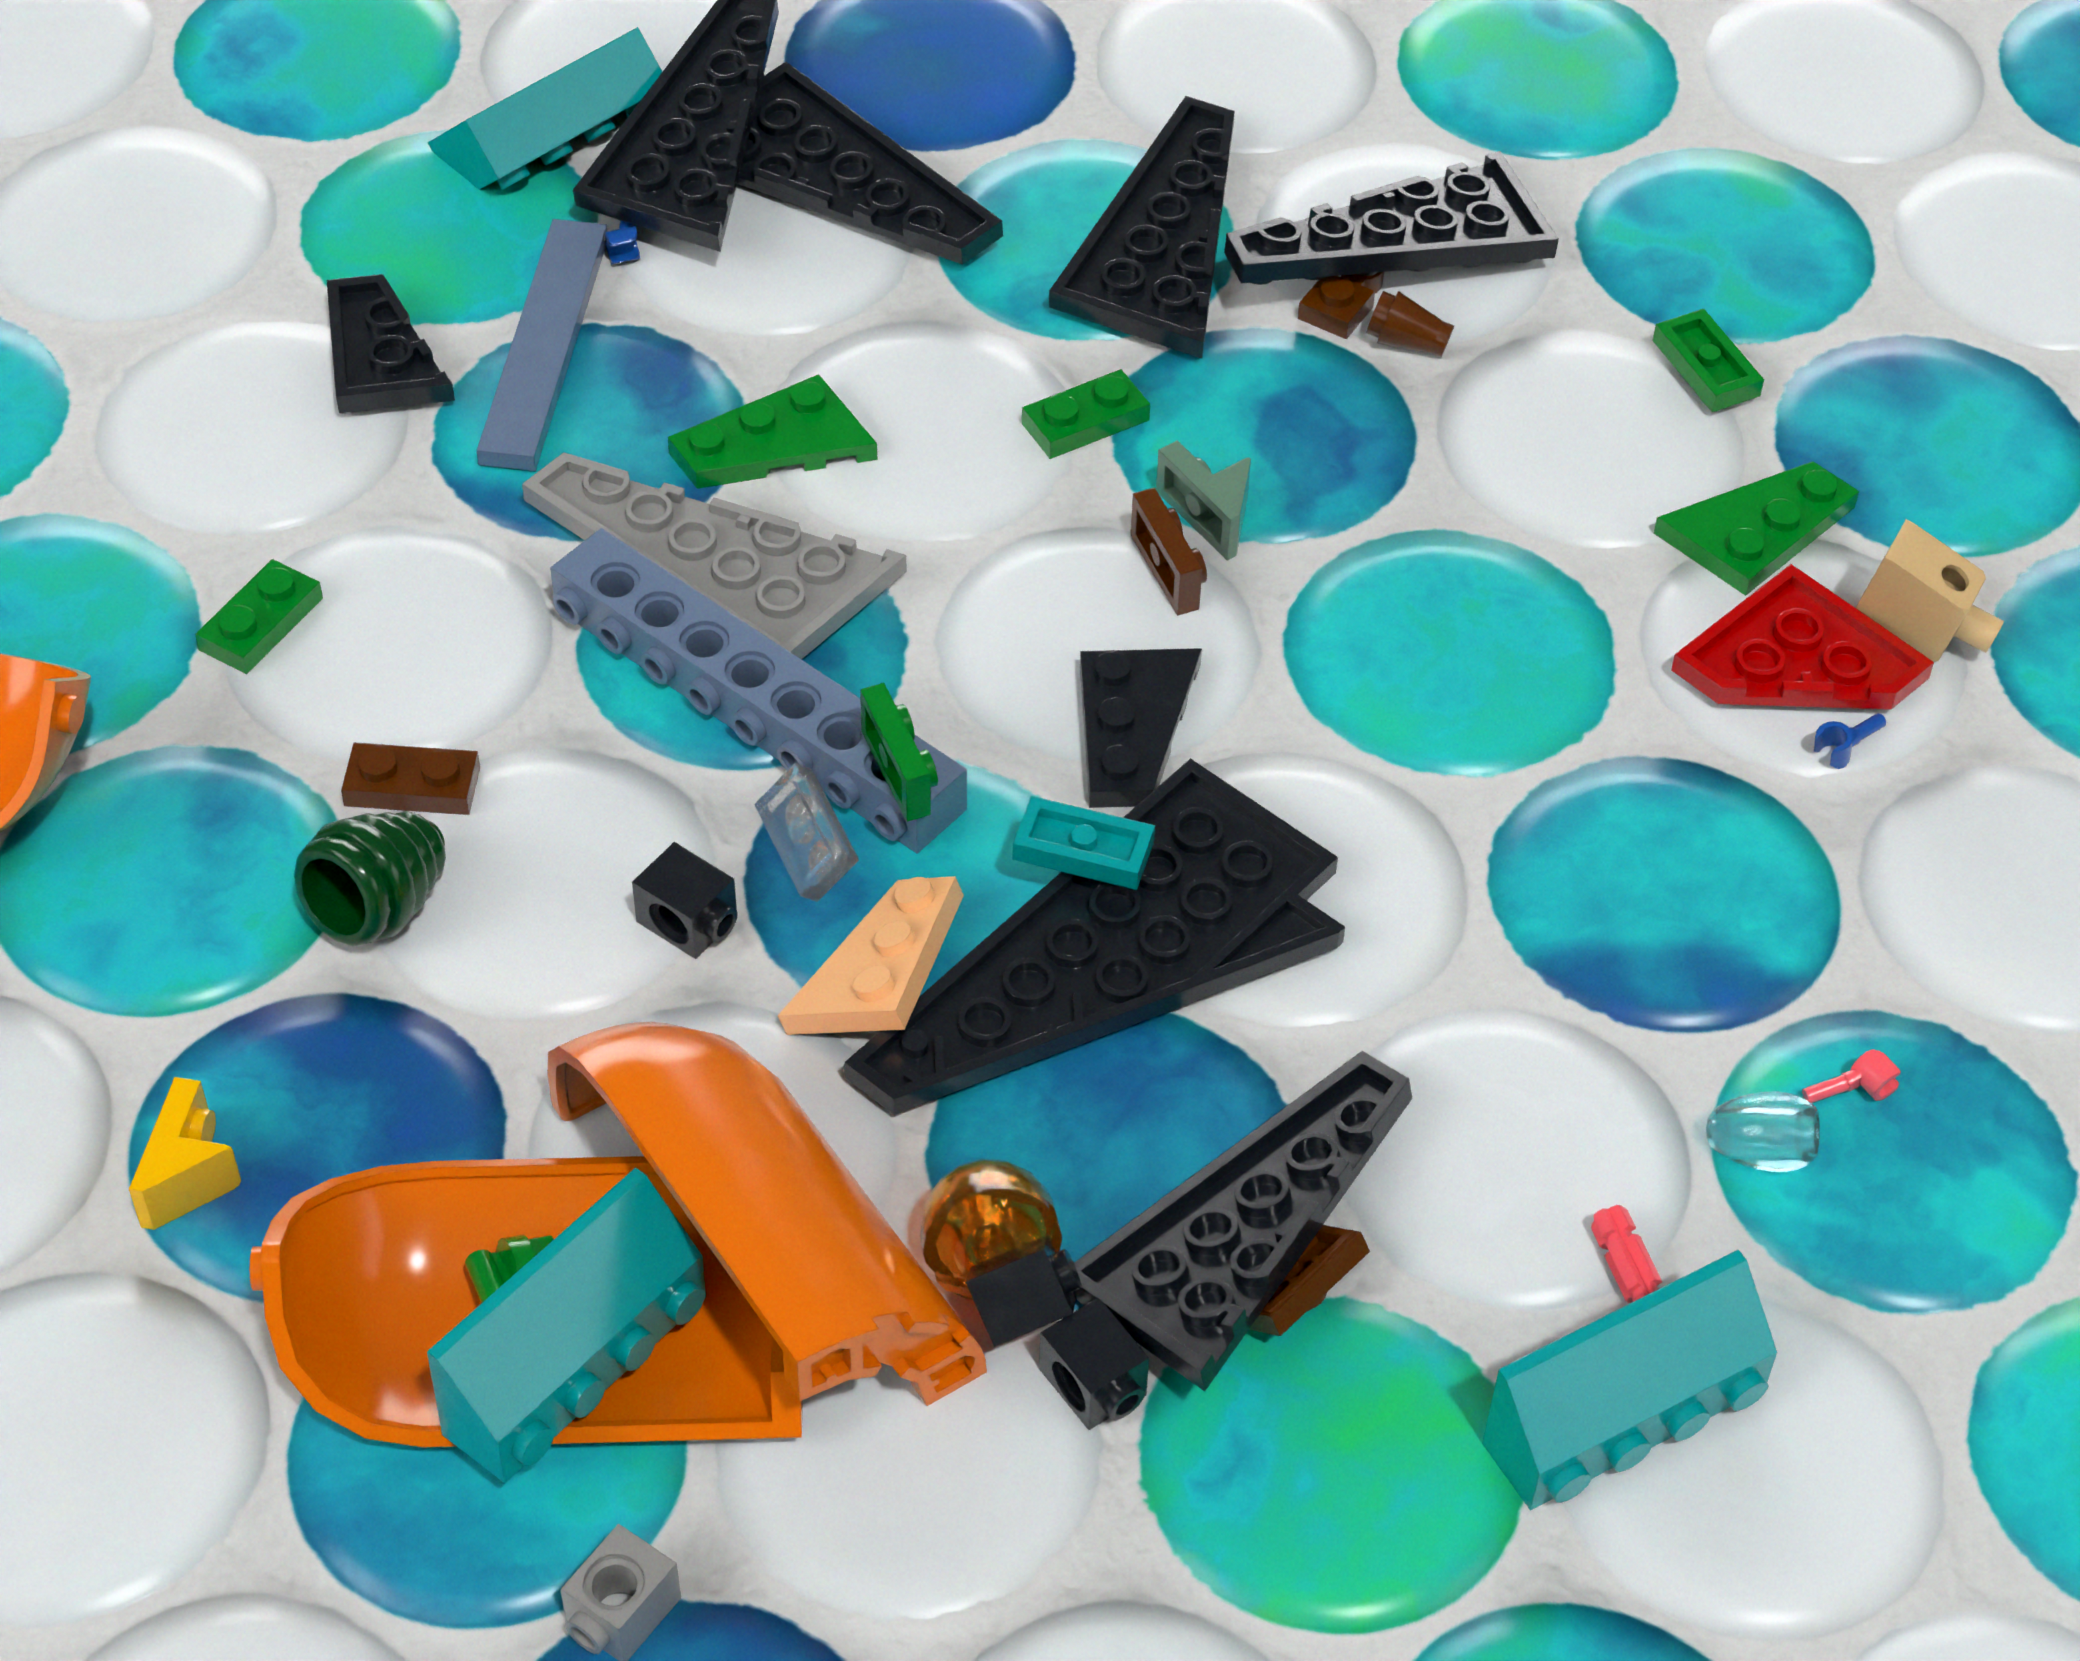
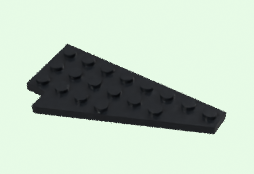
(1094, 957)

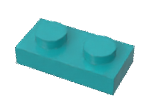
(1083, 842)

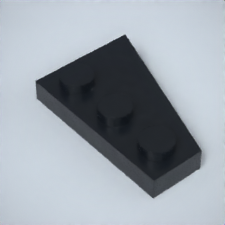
(377, 351)
(1131, 718)

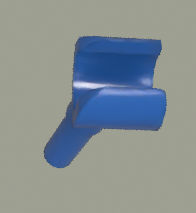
(622, 243)
(1843, 737)

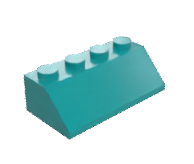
(550, 114)
(566, 1328)
(1630, 1382)

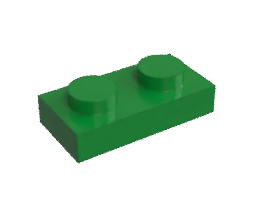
(1708, 360)
(1085, 413)
(259, 616)
(891, 740)

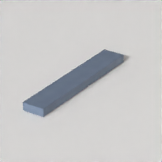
(542, 346)

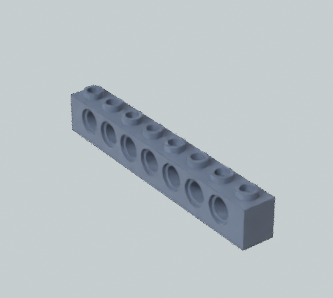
(743, 681)

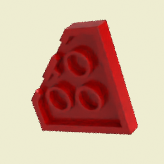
(1801, 650)

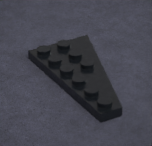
(686, 139)
(840, 165)
(1405, 225)
(1157, 242)
(1222, 1242)

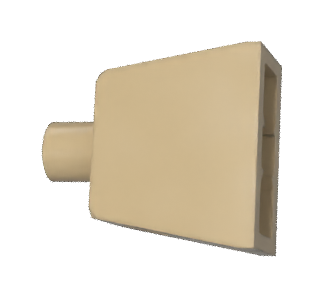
(1928, 595)

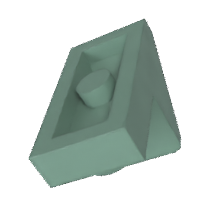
(1205, 500)

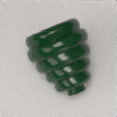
(369, 874)

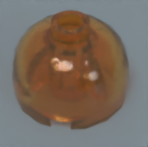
(980, 1214)

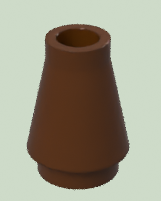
(1408, 325)

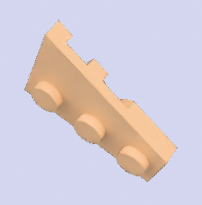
(880, 965)

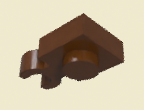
(1340, 302)

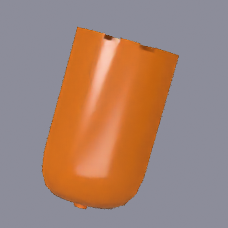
(771, 1206)
(377, 1274)

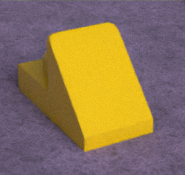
(180, 1160)

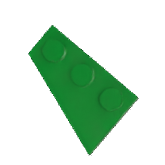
(779, 430)
(1759, 525)

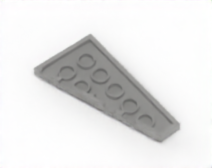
(739, 557)

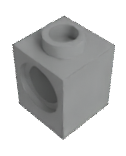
(620, 1566)

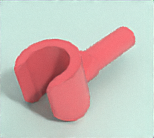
(1871, 1071)

